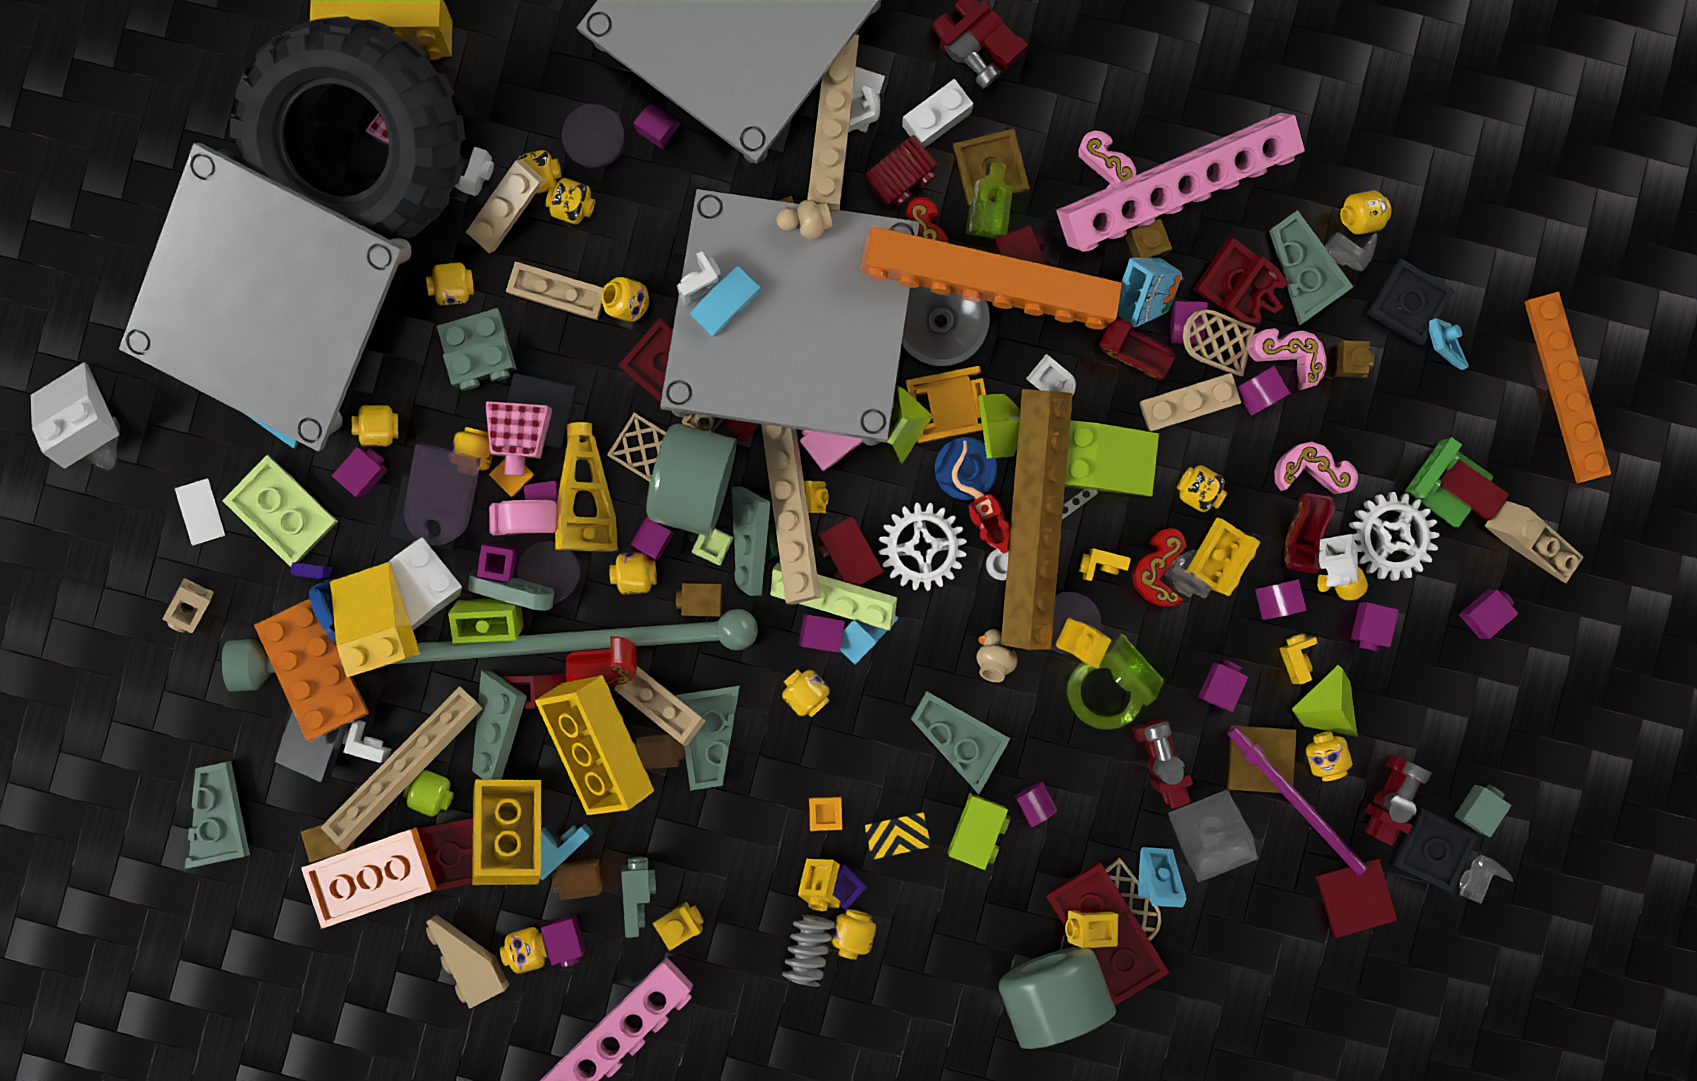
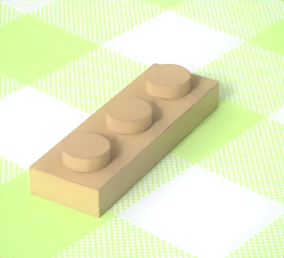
(505, 205)
(555, 290)
(1190, 402)
(661, 707)

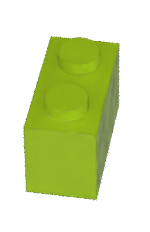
(485, 621)
(978, 832)

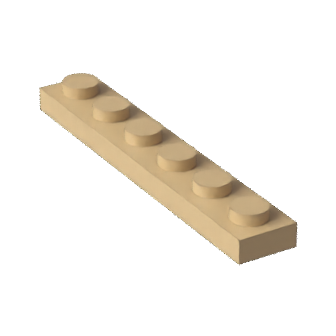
(833, 128)
(790, 514)
(401, 768)

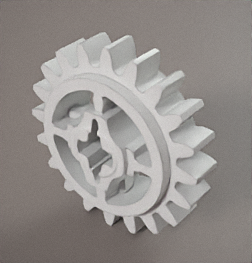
(949, 543)
(1416, 551)

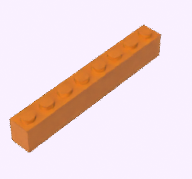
(990, 277)

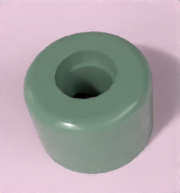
(690, 479)
(1056, 997)

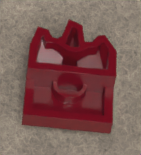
(1241, 283)

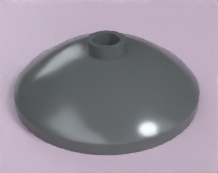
(948, 344)

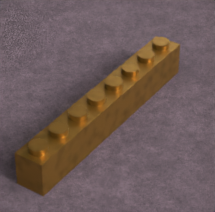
(1036, 519)

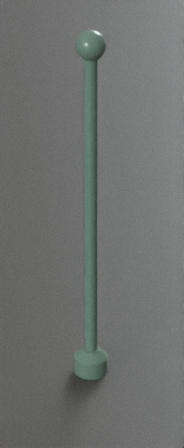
(248, 665)

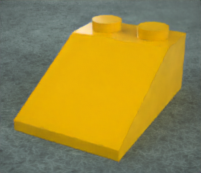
(371, 620)

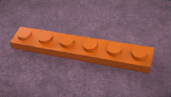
(1567, 387)

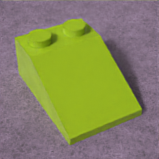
(1111, 458)

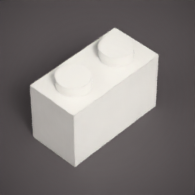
(938, 113)

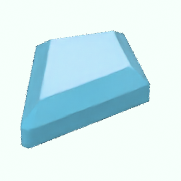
(1445, 342)

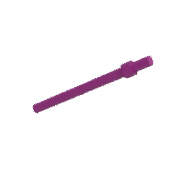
(1255, 755)

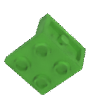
(1426, 482)

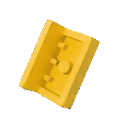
(1223, 556)

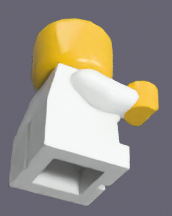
(1341, 561)

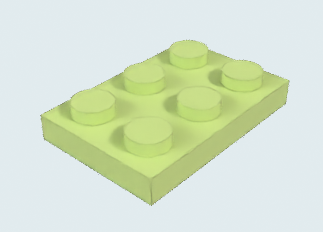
(280, 511)

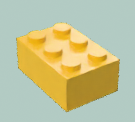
(506, 832)

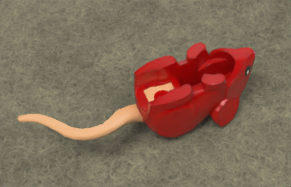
(985, 512)

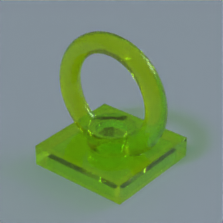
(1130, 672)

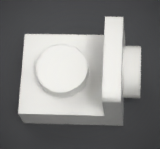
(698, 285)
(369, 748)

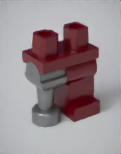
(979, 30)
(1164, 762)
(1394, 803)

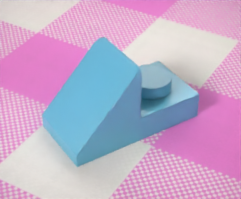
(860, 638)
(554, 853)
(1160, 878)

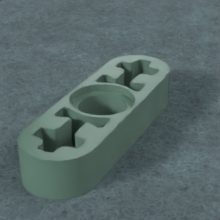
(515, 591)

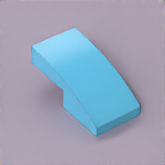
(725, 300)

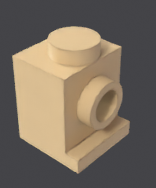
(194, 595)

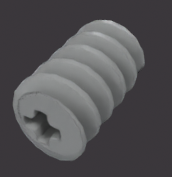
(808, 950)

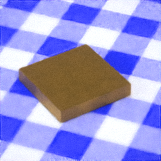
(998, 148)
(1279, 750)

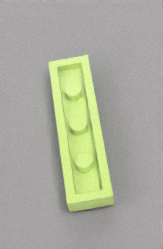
(845, 600)

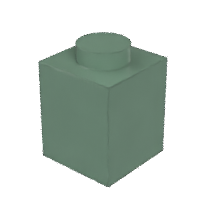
(1483, 809)

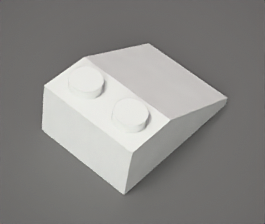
(71, 417)
(423, 582)

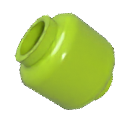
(429, 793)

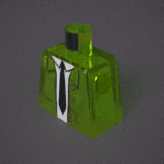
(984, 216)

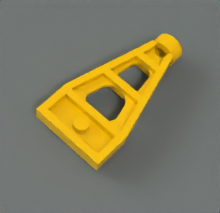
(576, 532)

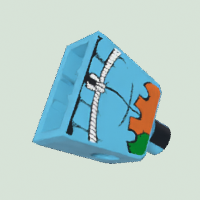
(1148, 289)

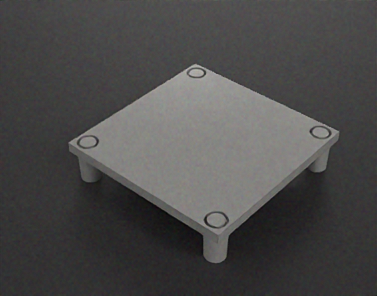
(730, 61)
(261, 296)
(812, 343)

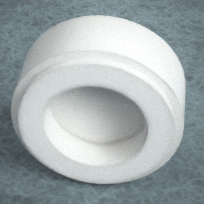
(997, 564)

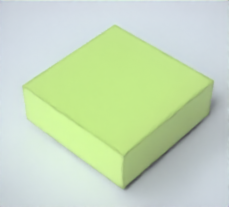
(713, 547)

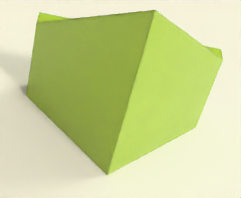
(906, 422)
(999, 424)
(1329, 705)

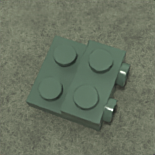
(476, 349)
(637, 886)

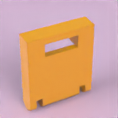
(951, 402)

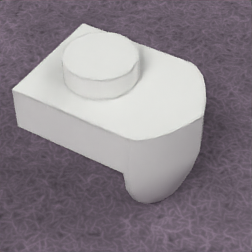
(864, 107)
(478, 170)
(1052, 377)

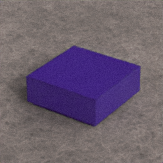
(310, 571)
(847, 887)

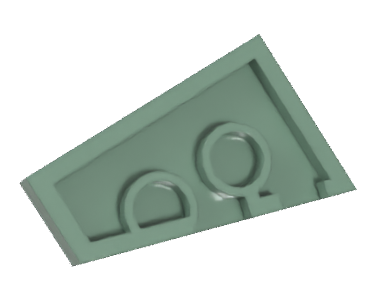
(1307, 267)
(750, 539)
(495, 725)
(961, 738)
(709, 748)
(217, 817)

